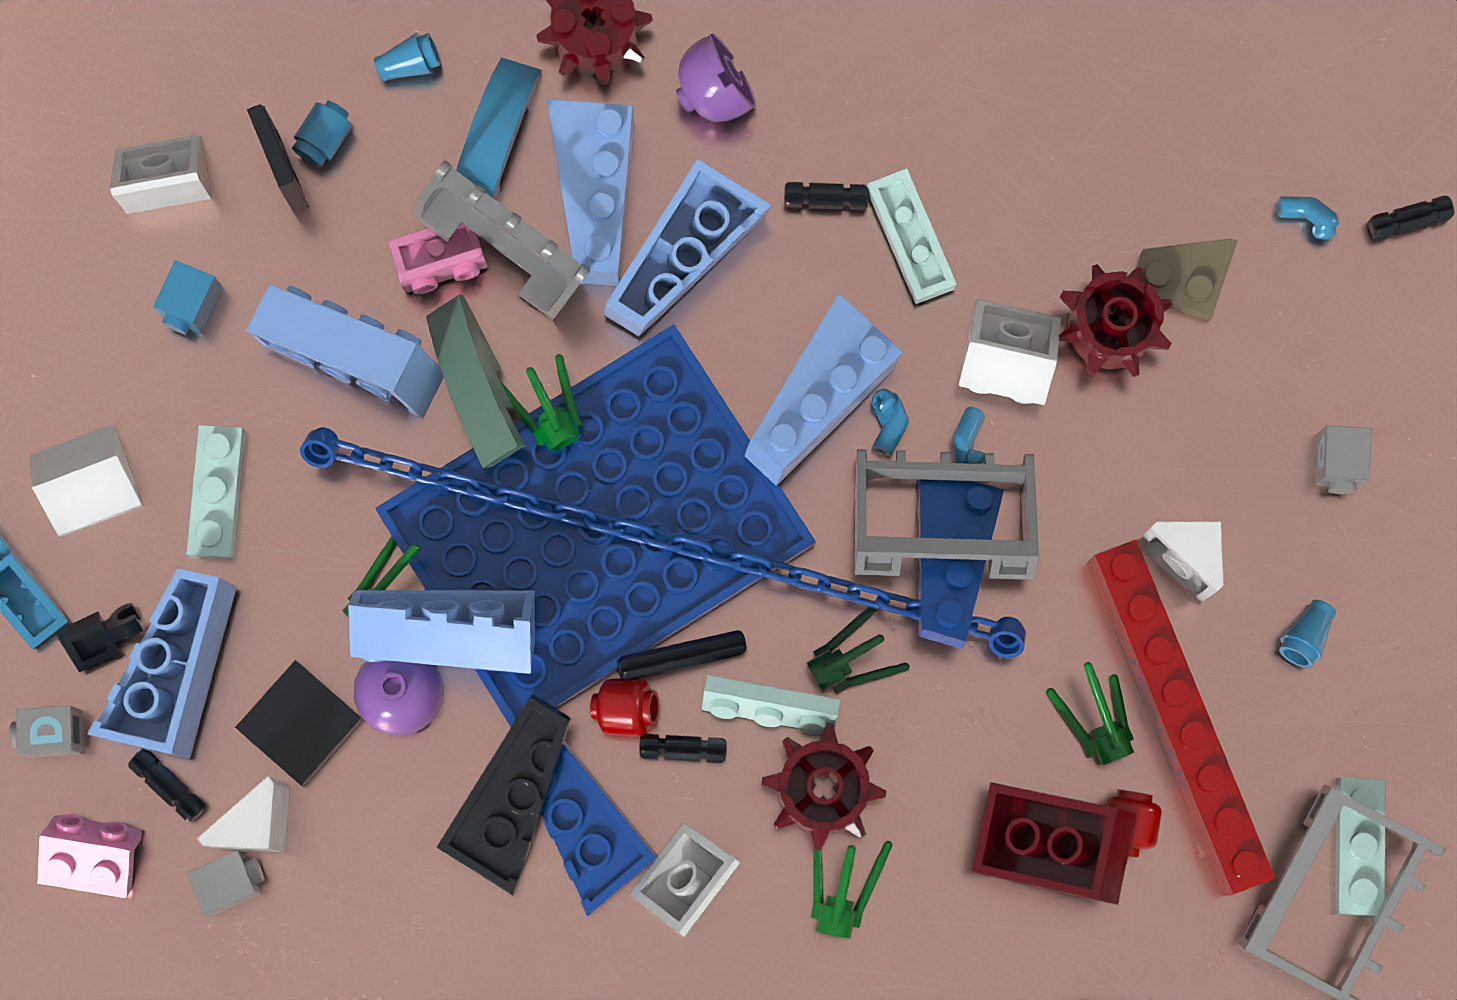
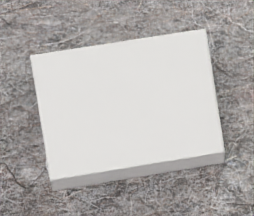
(160, 174)
(84, 481)
(1188, 554)
(254, 822)
(685, 879)

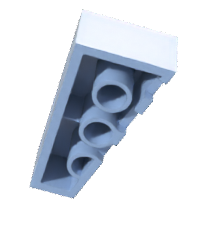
(594, 173)
(687, 241)
(347, 347)
(826, 384)
(445, 627)
(171, 669)

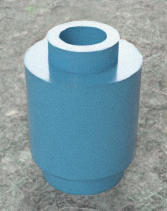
(321, 133)

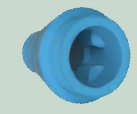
(409, 58)
(1308, 635)

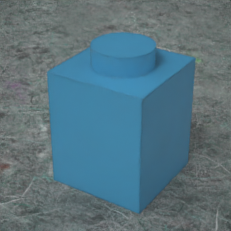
(187, 298)

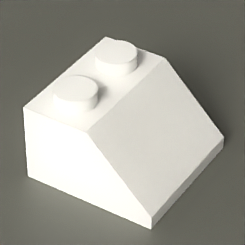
(1010, 352)

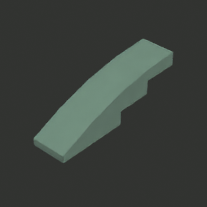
(472, 381)

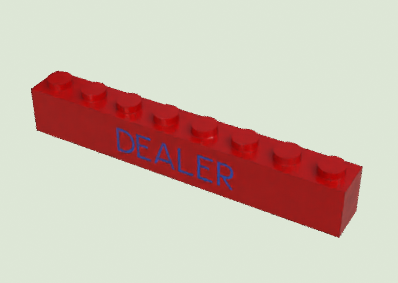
(1180, 719)

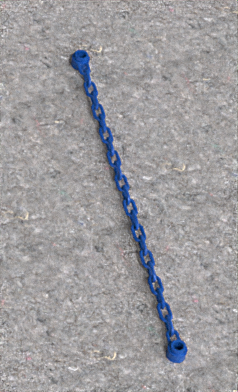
(322, 448)

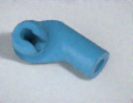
(1314, 210)
(892, 419)
(965, 435)

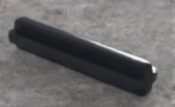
(681, 655)

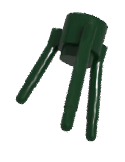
(831, 667)

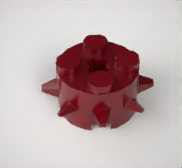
(594, 49)
(1125, 299)
(850, 789)

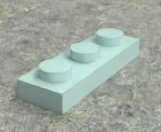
(911, 236)
(215, 492)
(769, 705)
(1360, 850)

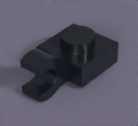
(95, 640)

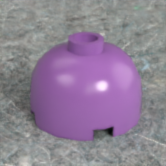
(712, 82)
(398, 696)

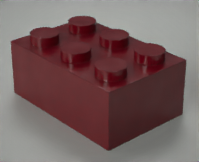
(1054, 843)

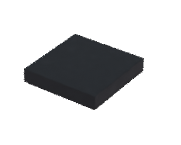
(278, 158)
(299, 723)

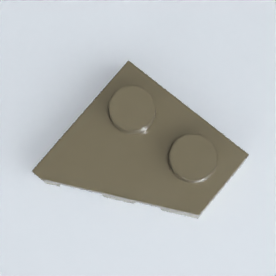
(1189, 274)

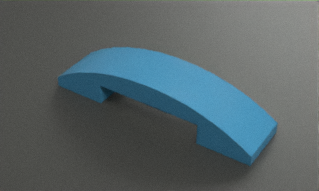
(497, 123)

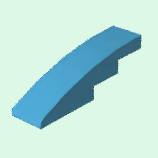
(25, 600)

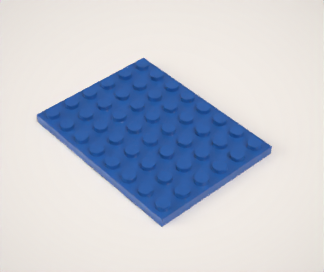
(649, 452)

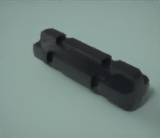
(826, 195)
(1411, 217)
(683, 748)
(166, 785)

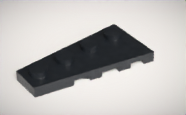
(506, 802)

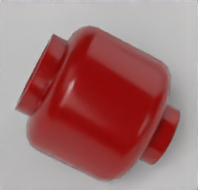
(625, 707)
(1147, 818)

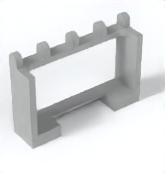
(455, 200)
(1006, 557)
(1268, 918)

